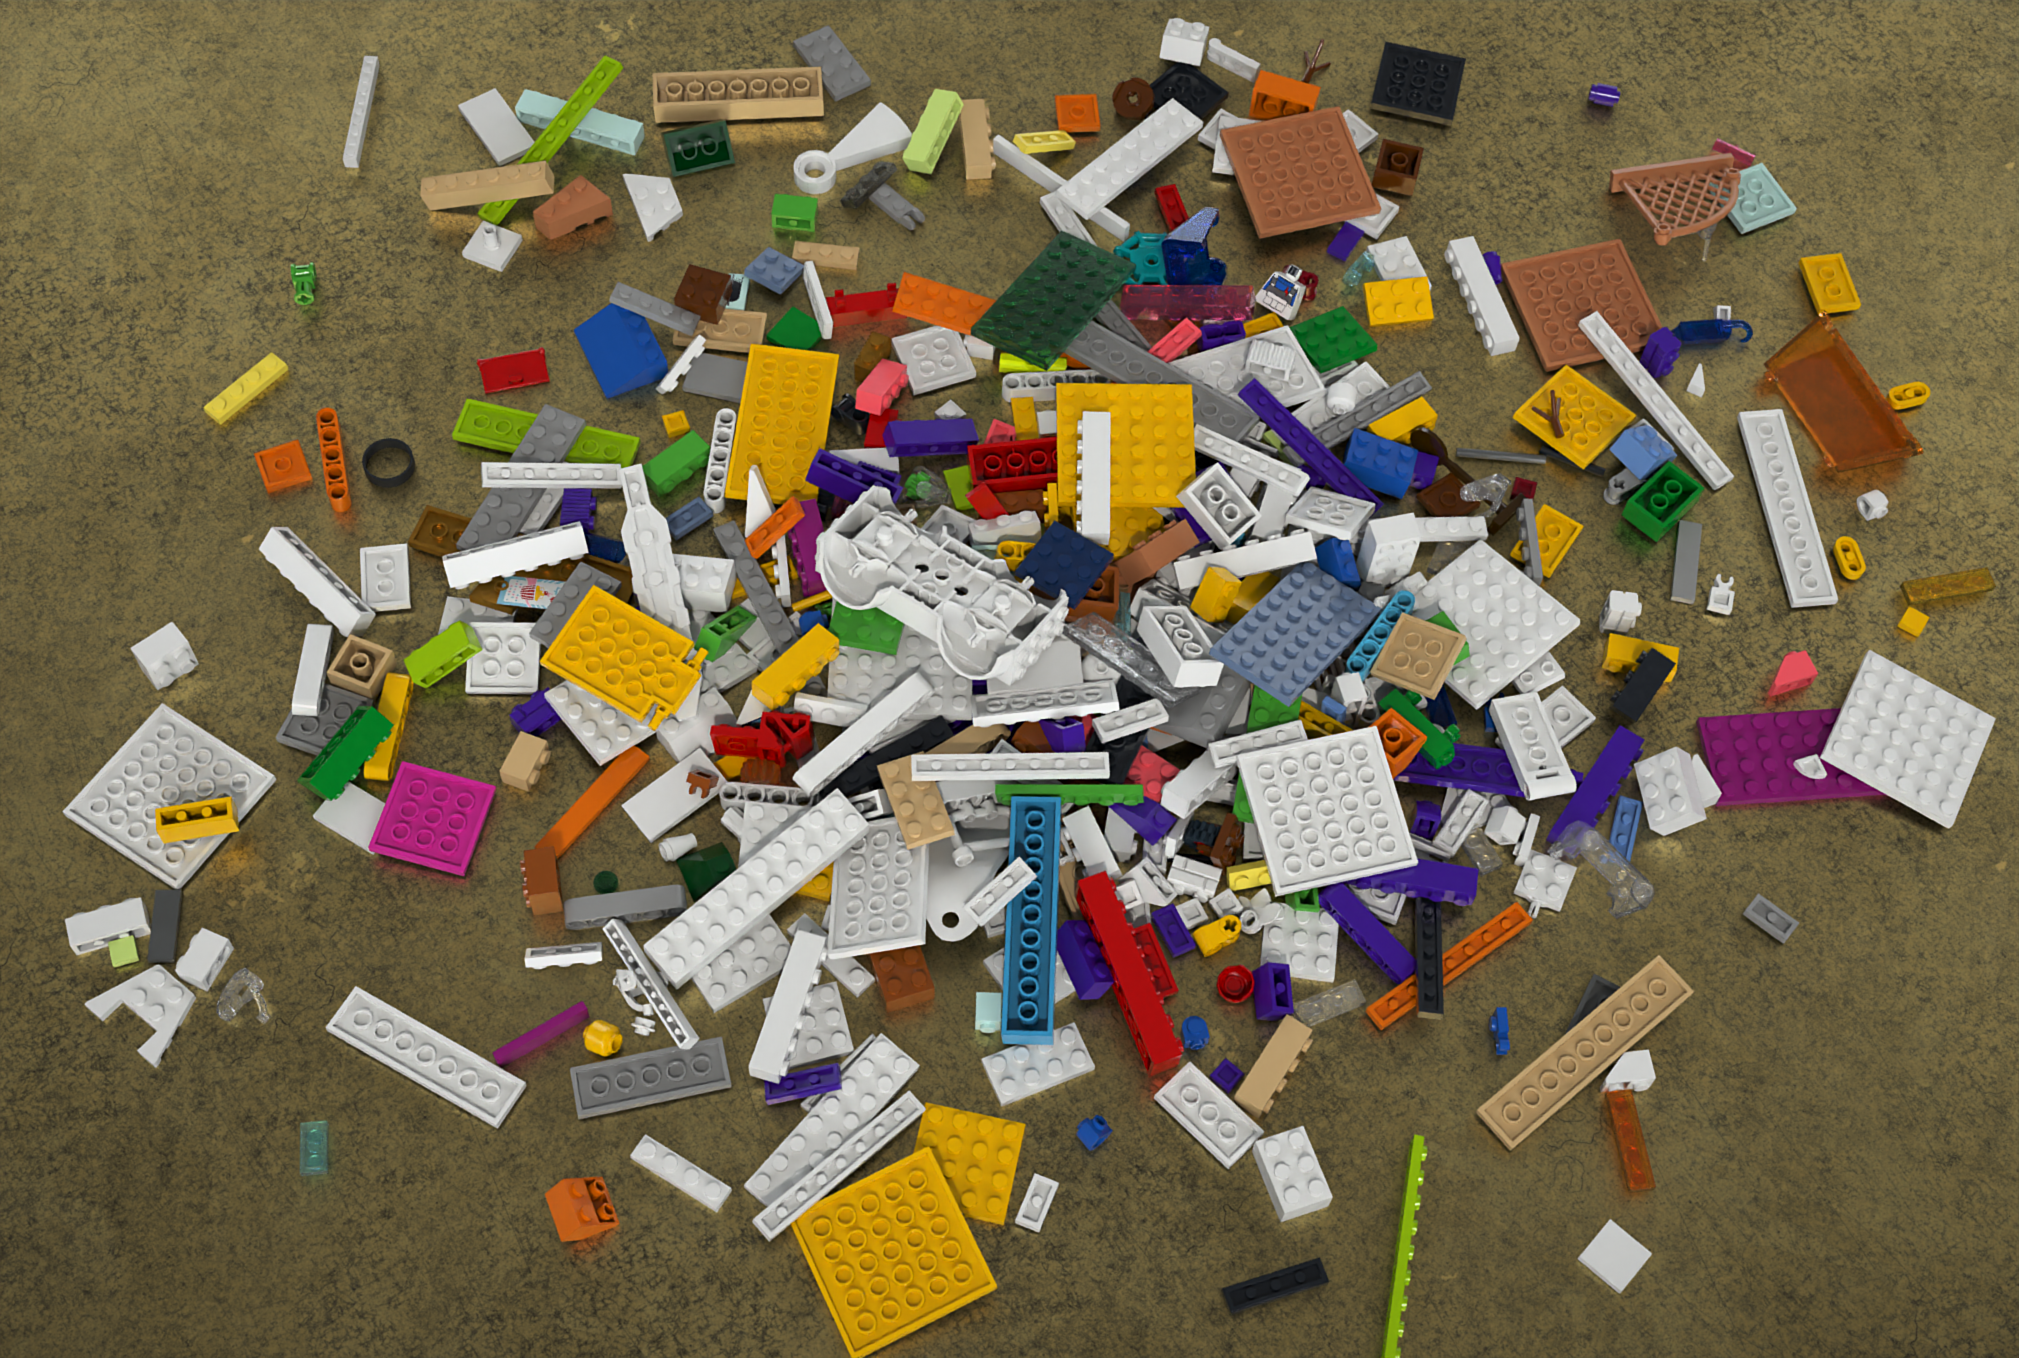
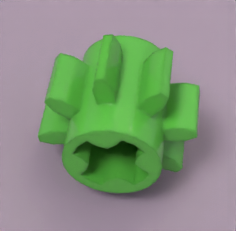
(913, 481)

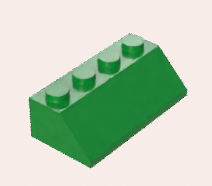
(346, 753)

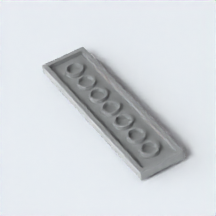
(508, 509)

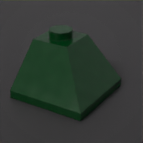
(705, 869)

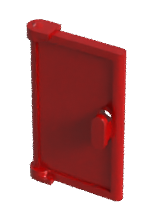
(525, 366)

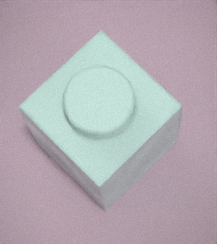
(988, 1012)

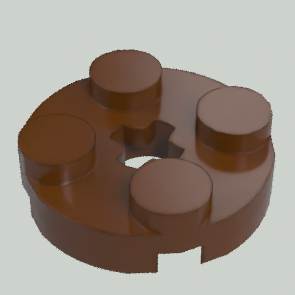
(1134, 110)

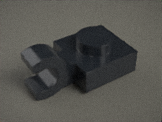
(824, 501)

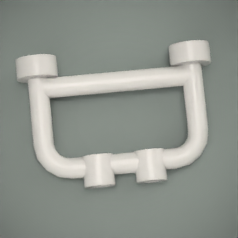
(963, 851)

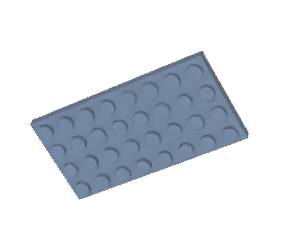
(1295, 632)

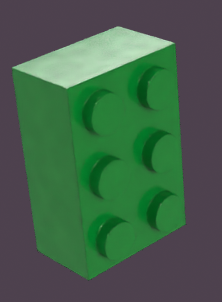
(1662, 501)

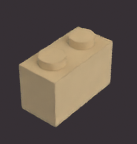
(525, 761)

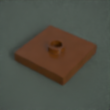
(1444, 498)

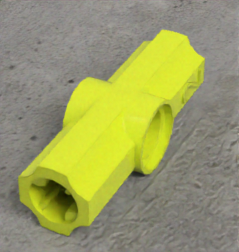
(1013, 364)

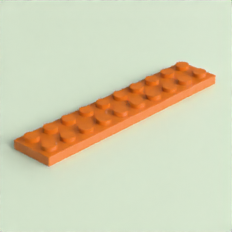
(947, 307)

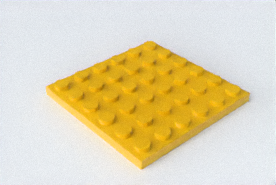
(1148, 441)
(892, 1253)

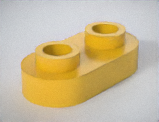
(1903, 395)
(1850, 559)

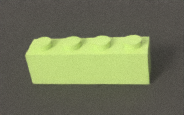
(932, 131)

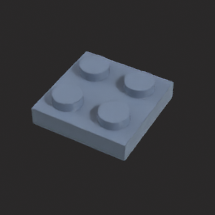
(774, 270)

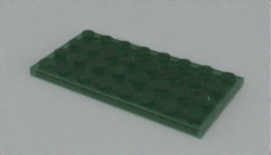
(1053, 300)

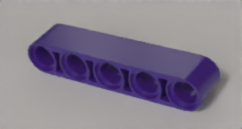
(1367, 932)

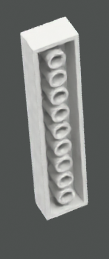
(756, 888)

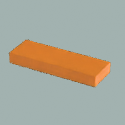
(774, 527)

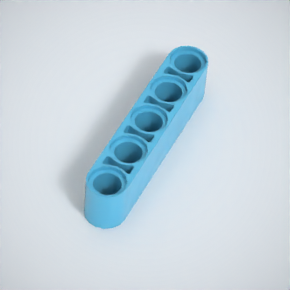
(1381, 628)

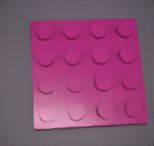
(432, 818)

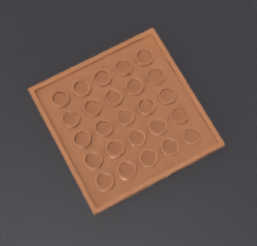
(1299, 172)
(1572, 284)

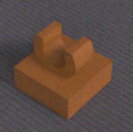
(703, 780)

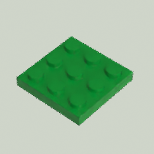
(1333, 339)

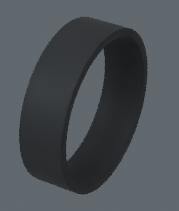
(382, 444)

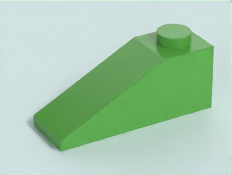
(724, 632)

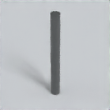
(1499, 455)

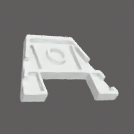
(154, 998)

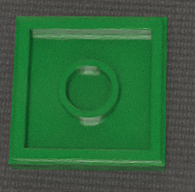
(795, 331)

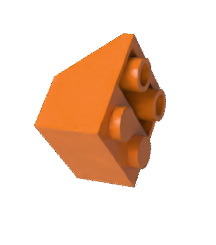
(581, 1208)

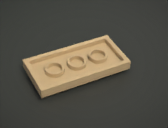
(733, 333)
(914, 804)

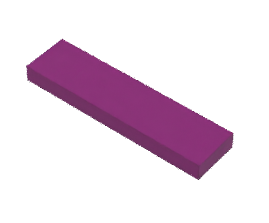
(540, 1034)

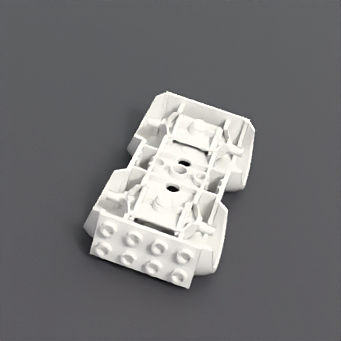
(986, 634)

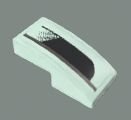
(740, 288)

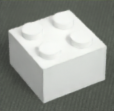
(1184, 41)
(164, 656)

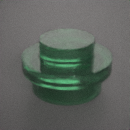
(605, 882)

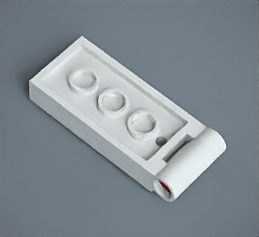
(1532, 746)

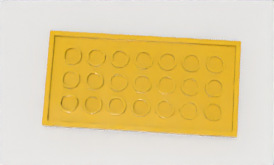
(782, 420)

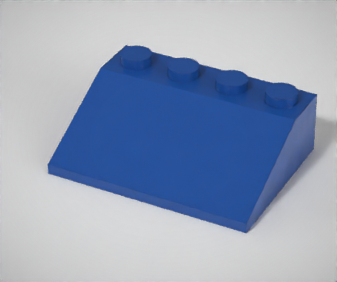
(621, 350)

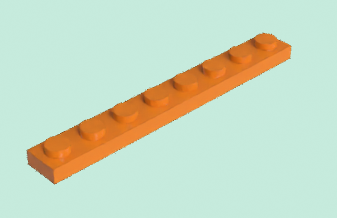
(1454, 961)

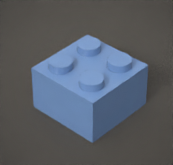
(1642, 451)

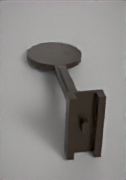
(1429, 443)

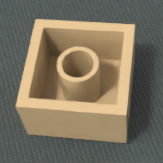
(361, 667)

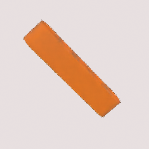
(333, 468)

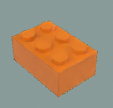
(1281, 97)

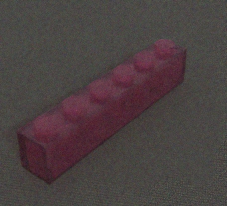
(1188, 301)

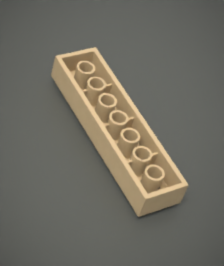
(737, 94)

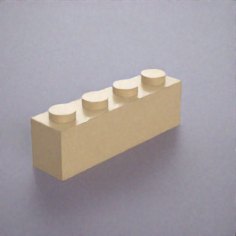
(975, 139)
(1273, 1066)

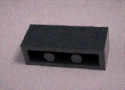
(1641, 685)

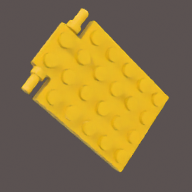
(624, 658)

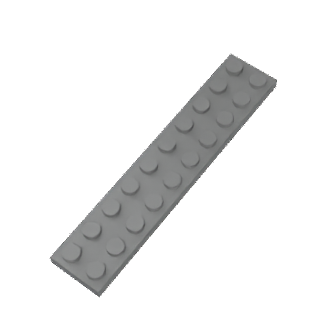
(1132, 365)

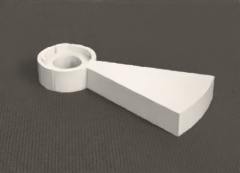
(873, 137)

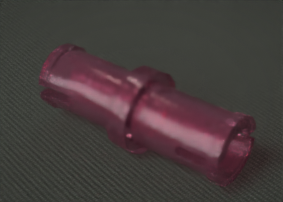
(1739, 154)

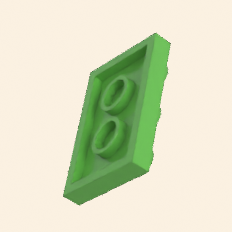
(866, 629)

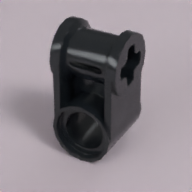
(852, 418)

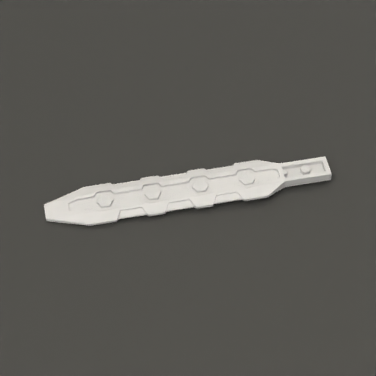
(653, 568)

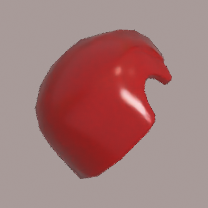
(1235, 983)

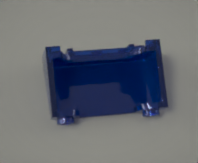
(1188, 255)

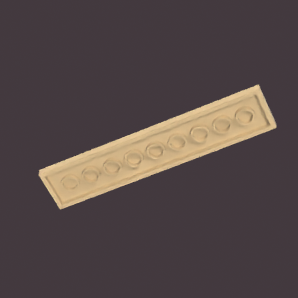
(1584, 1052)

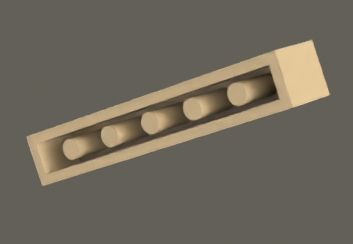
(487, 185)

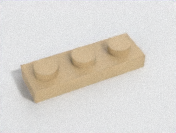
(826, 255)

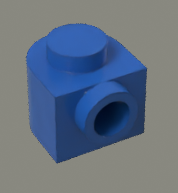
(810, 619)
(1194, 1033)
(1093, 1132)

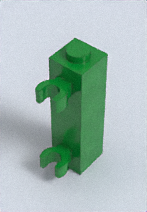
(1438, 747)

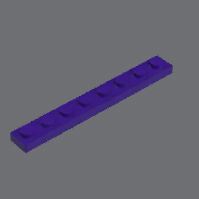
(1305, 443)

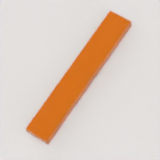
(594, 800)

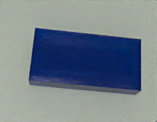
(1440, 710)

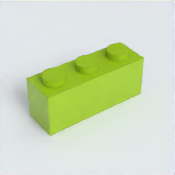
(442, 654)

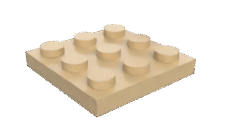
(1418, 655)

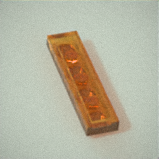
(1630, 1141)

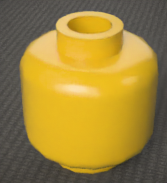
(602, 1038)

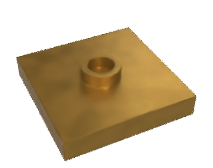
(488, 593)

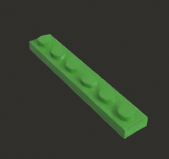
(1077, 794)

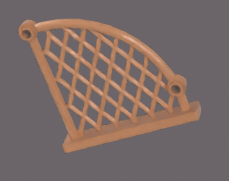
(1676, 173)

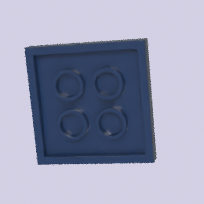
(1064, 562)

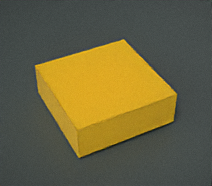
(676, 423)
(1913, 621)

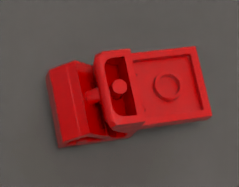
(775, 737)

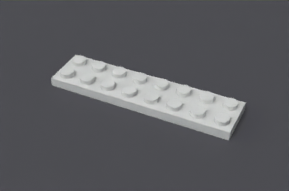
(1129, 159)
(426, 1057)
(835, 1118)

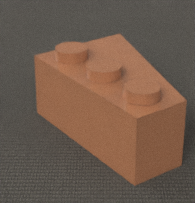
(571, 207)
(1157, 552)

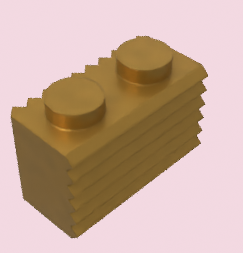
(876, 348)

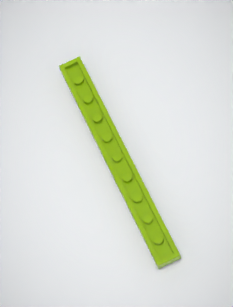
(560, 128)
(1404, 1250)

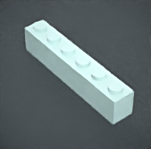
(596, 127)

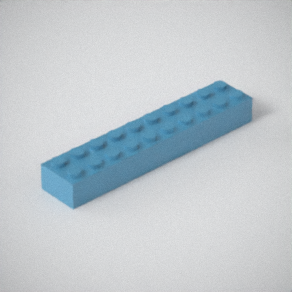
(1032, 924)

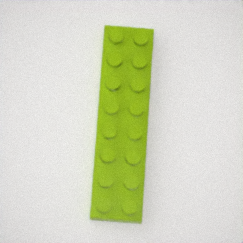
(505, 428)

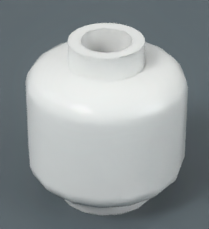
(1342, 397)

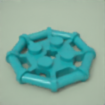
(1148, 249)

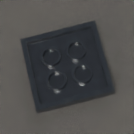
(1188, 88)

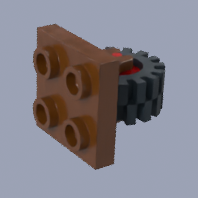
(1216, 840)

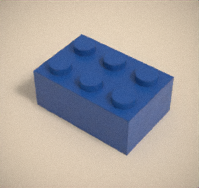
(1380, 462)

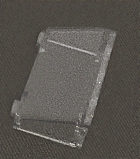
(1629, 888)

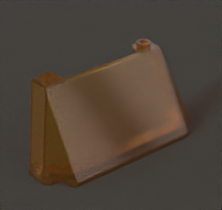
(1838, 400)

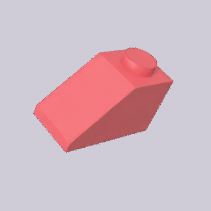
(1793, 673)

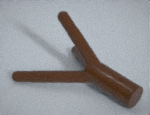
(1311, 66)
(1554, 419)

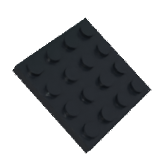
(1418, 83)

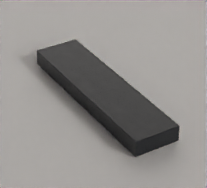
(1274, 1286)

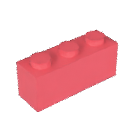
(881, 387)

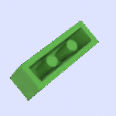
(676, 463)

